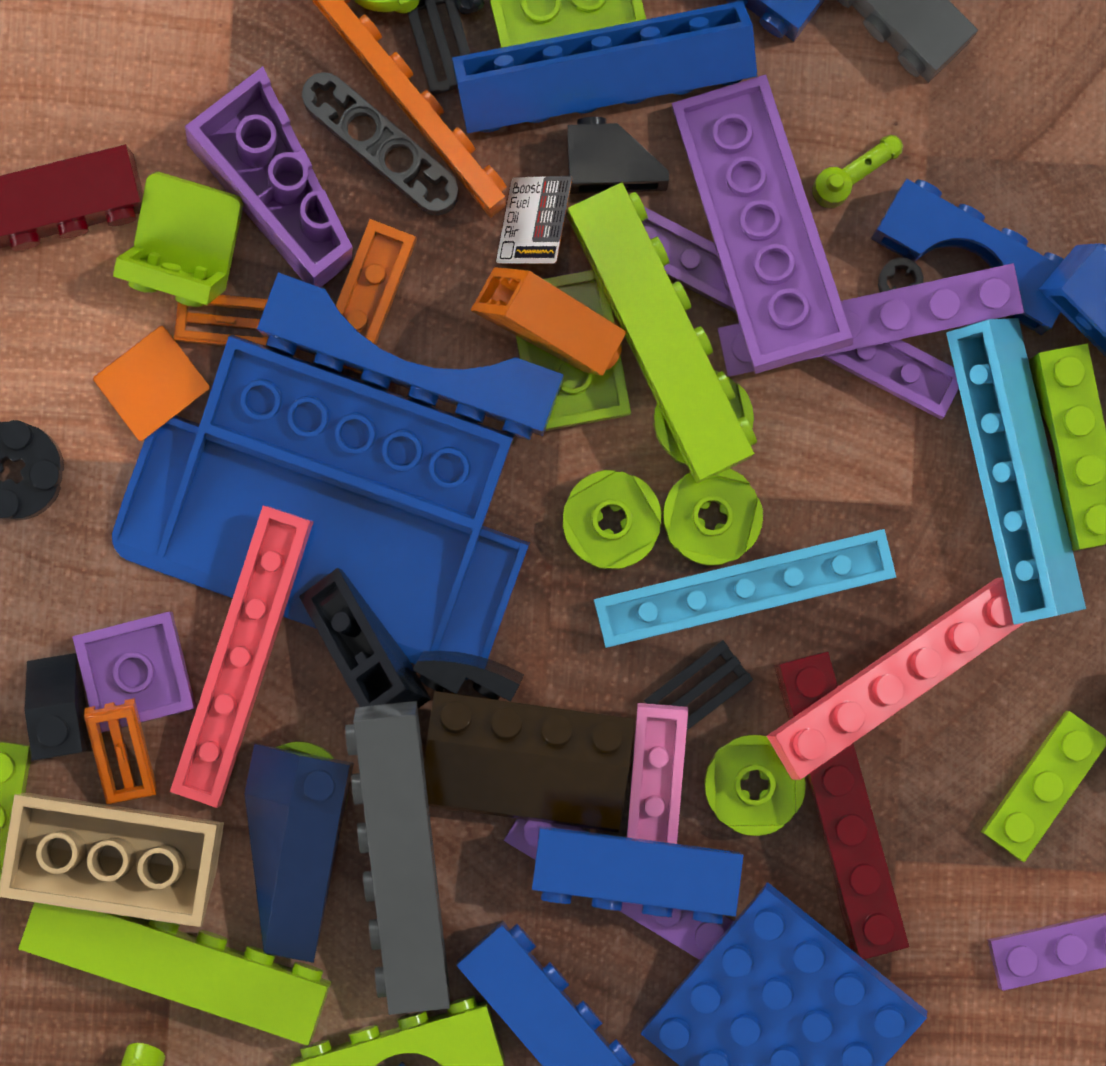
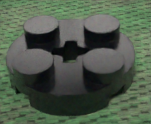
(41, 474)

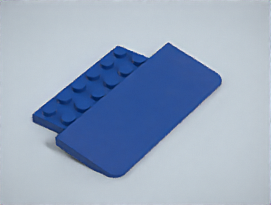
(381, 475)

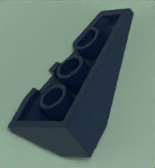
(294, 834)

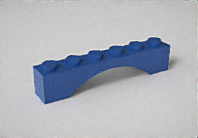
(509, 391)

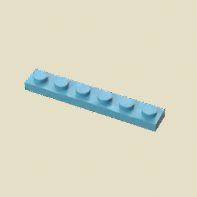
(744, 588)

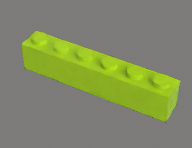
(660, 332)
(183, 967)

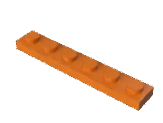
(420, 109)

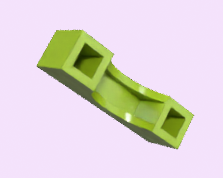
(1077, 428)
(454, 1038)

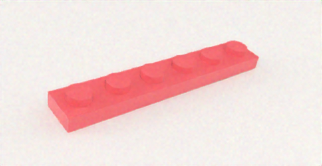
(241, 656)
(893, 681)

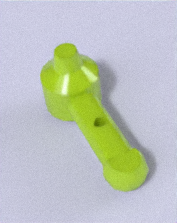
(835, 184)

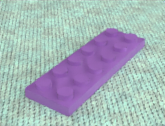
(761, 224)

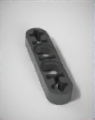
(377, 147)

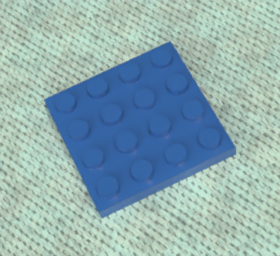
(783, 996)

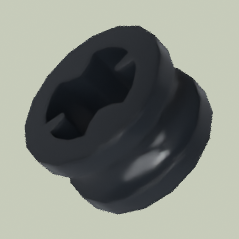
(899, 263)

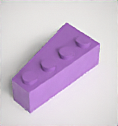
(257, 156)

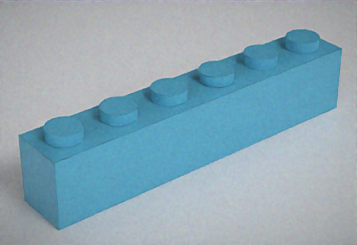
(1015, 470)

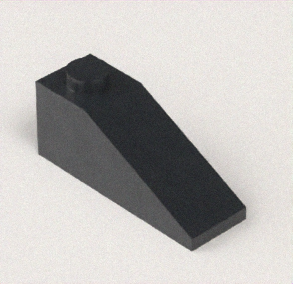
(361, 645)

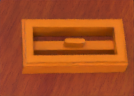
(216, 339)
(112, 714)

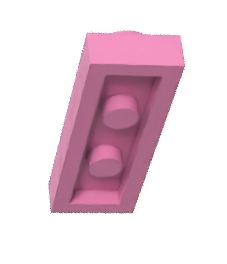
(657, 772)

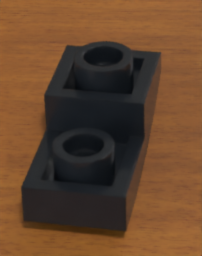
(449, 669)

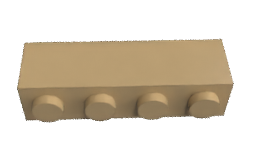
(110, 859)

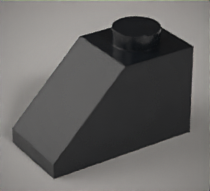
(607, 155)
(55, 707)

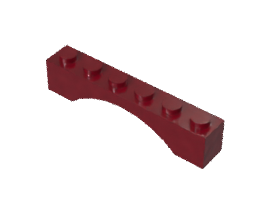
(847, 823)

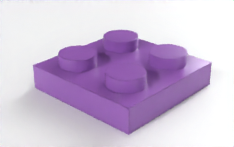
(136, 662)

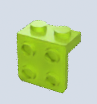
(182, 240)

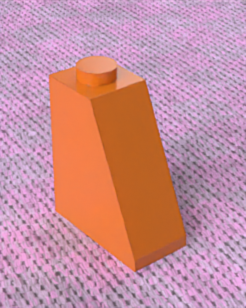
(549, 320)

